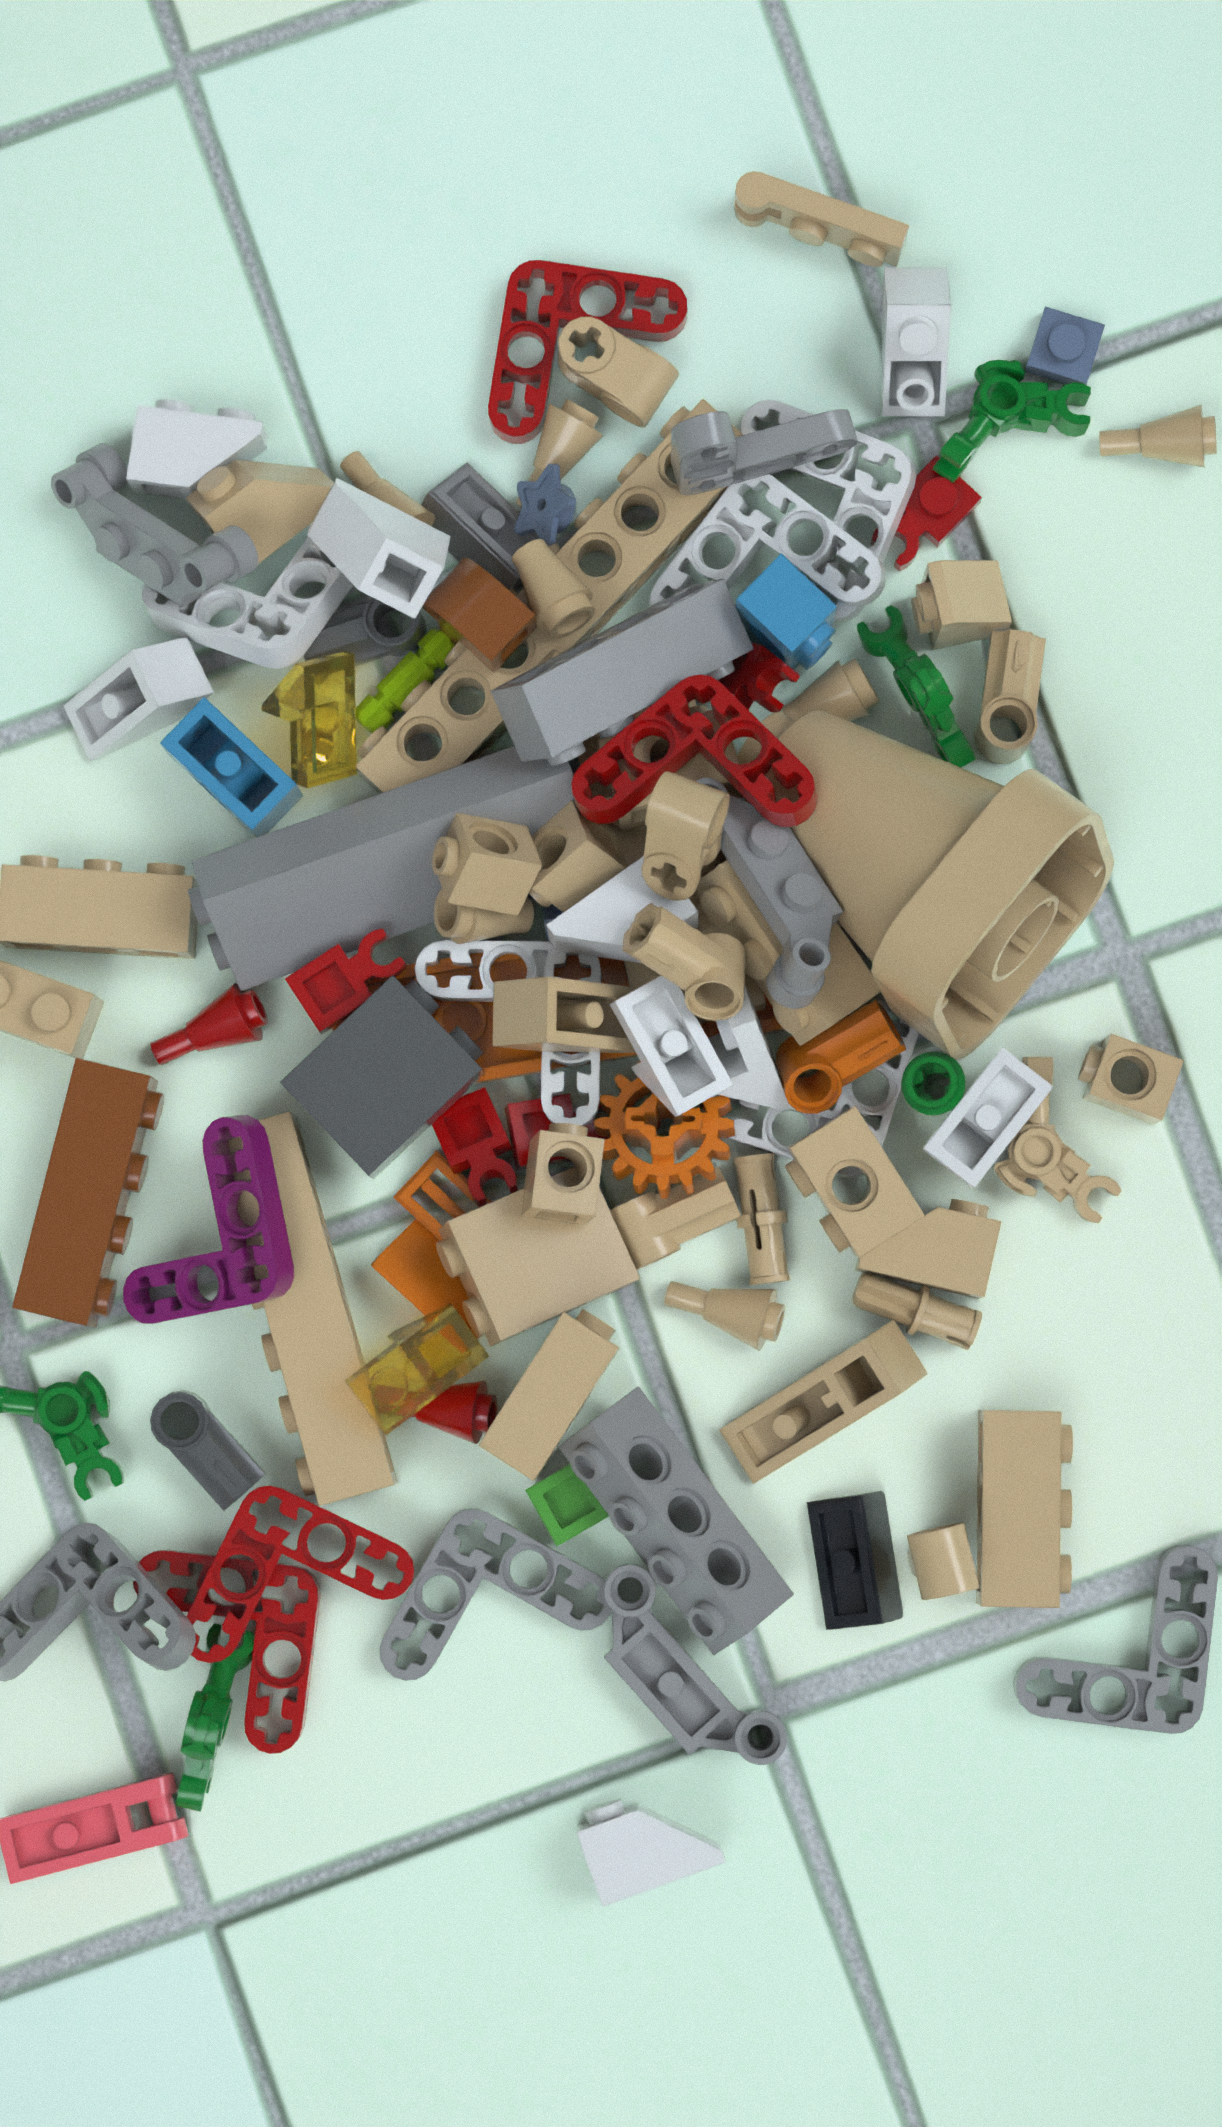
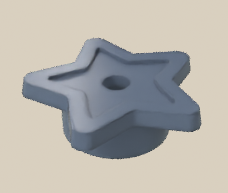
(541, 518)

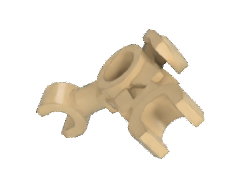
(1041, 1155)

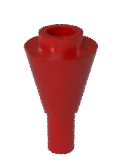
(225, 1022)
(461, 1411)

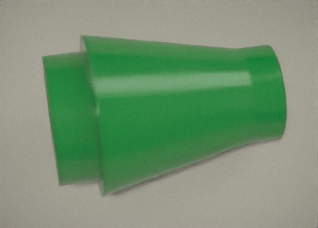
(921, 1075)

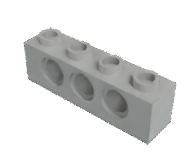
(676, 1521)

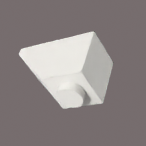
(138, 697)
(601, 919)
(640, 1850)

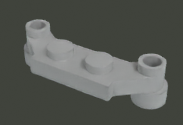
(143, 542)
(788, 896)
(674, 1683)

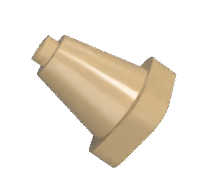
(942, 872)

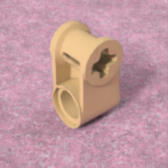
(624, 374)
(682, 834)

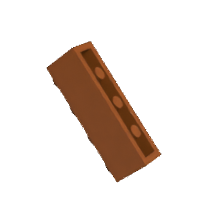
(87, 1193)

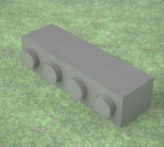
(621, 672)

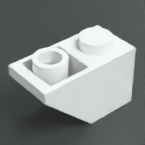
(915, 340)
(179, 446)
(379, 547)

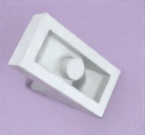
(671, 1045)
(748, 1059)
(987, 1117)

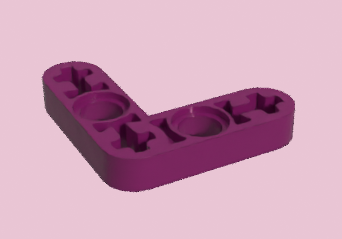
(236, 1260)

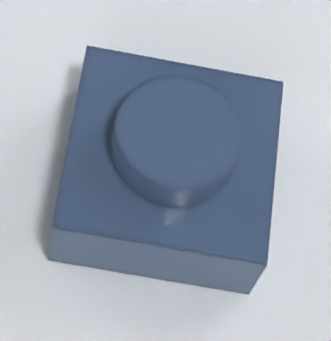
(1064, 347)

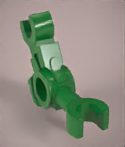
(1007, 403)
(920, 686)
(66, 1414)
(209, 1721)

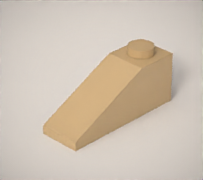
(824, 1401)

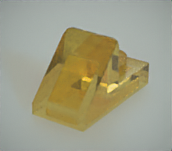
(322, 717)
(416, 1367)

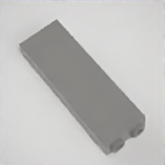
(358, 866)

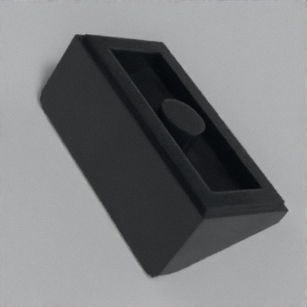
(855, 1560)

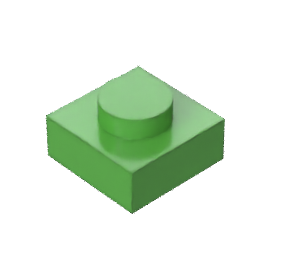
(565, 1505)

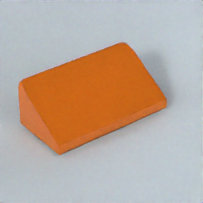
(417, 1272)

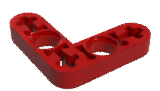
(567, 285)
(687, 737)
(266, 1552)
(271, 1625)

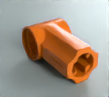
(840, 1054)

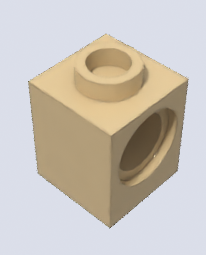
(574, 858)
(486, 864)
(1158, 1074)
(554, 1202)

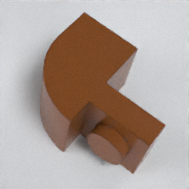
(480, 613)

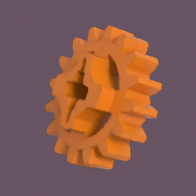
(639, 1128)

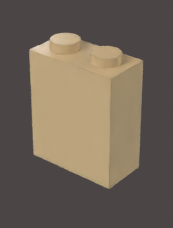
(531, 1268)
(551, 1393)

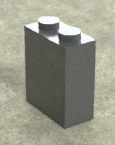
(385, 1075)

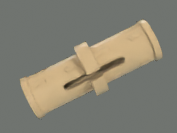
(761, 1219)

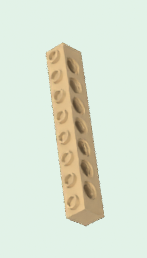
(600, 528)

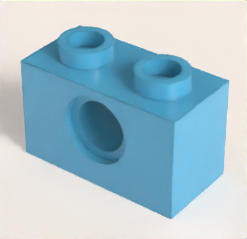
(787, 614)
(231, 768)

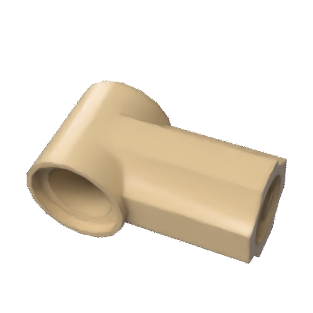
(1010, 692)
(701, 964)
(658, 1226)
(942, 1561)

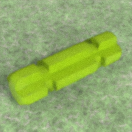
(402, 679)

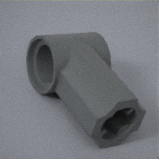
(359, 633)
(210, 1453)

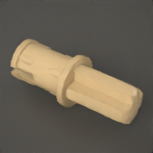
(917, 1310)

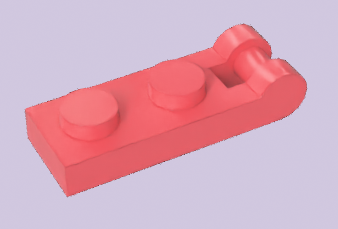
(89, 1829)

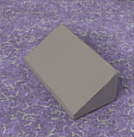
(478, 523)

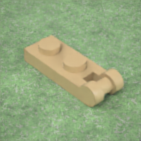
(819, 219)

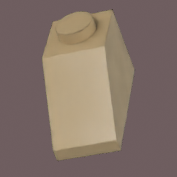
(262, 499)
(558, 1016)
(941, 1251)

